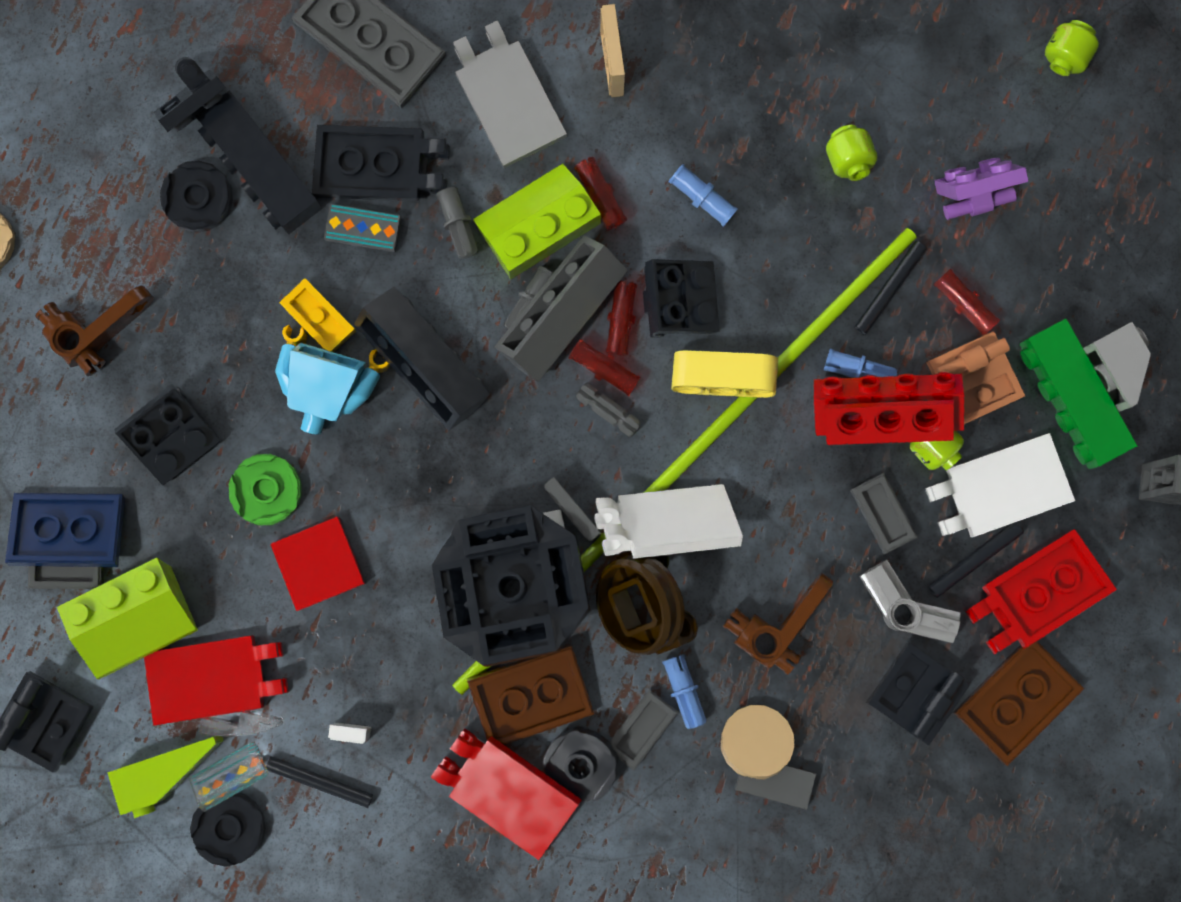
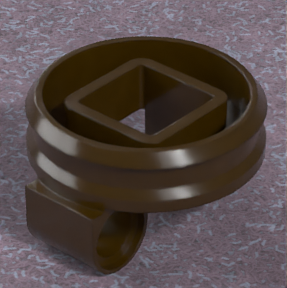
(670, 623)

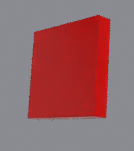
(317, 563)

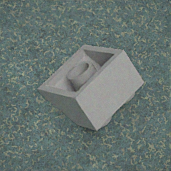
(1121, 363)

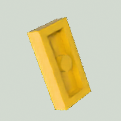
(317, 316)

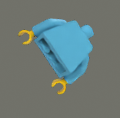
(322, 381)

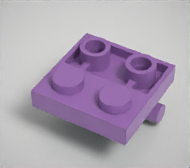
(977, 187)

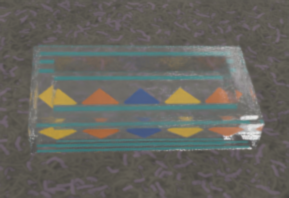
(228, 776)

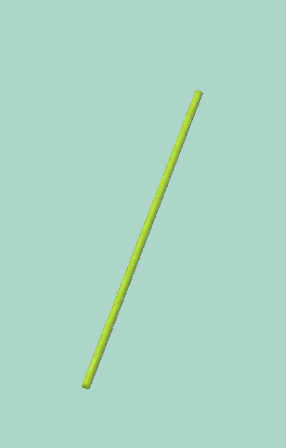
(685, 460)

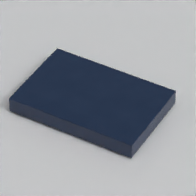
(65, 530)

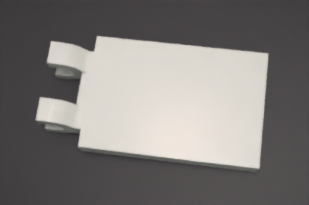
(1004, 487)
(668, 522)

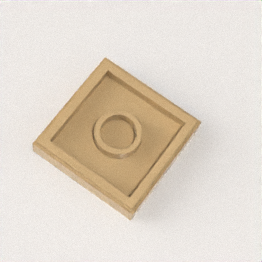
(612, 50)

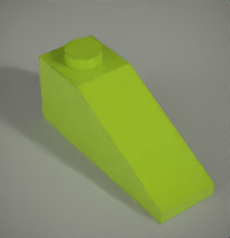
(154, 779)

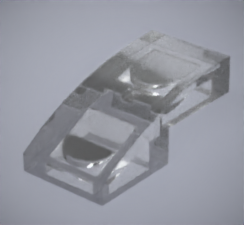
(249, 723)

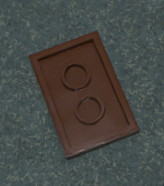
(530, 696)
(1018, 701)

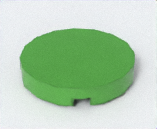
(265, 489)

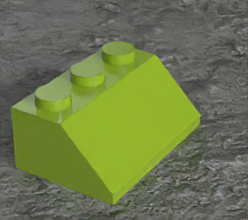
(538, 220)
(127, 618)

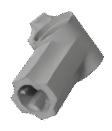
(924, 618)

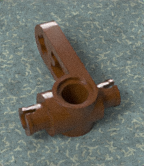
(61, 326)
(750, 628)

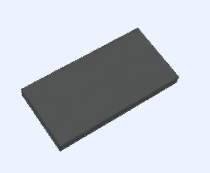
(372, 43)

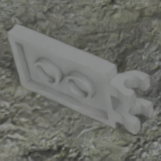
(507, 97)

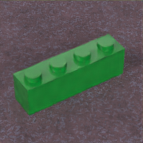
(1077, 395)

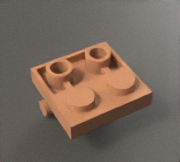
(985, 375)

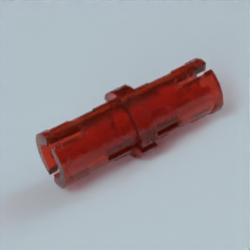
(600, 193)
(966, 302)
(621, 318)
(604, 367)

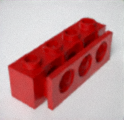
(877, 421)

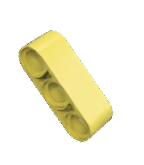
(725, 374)

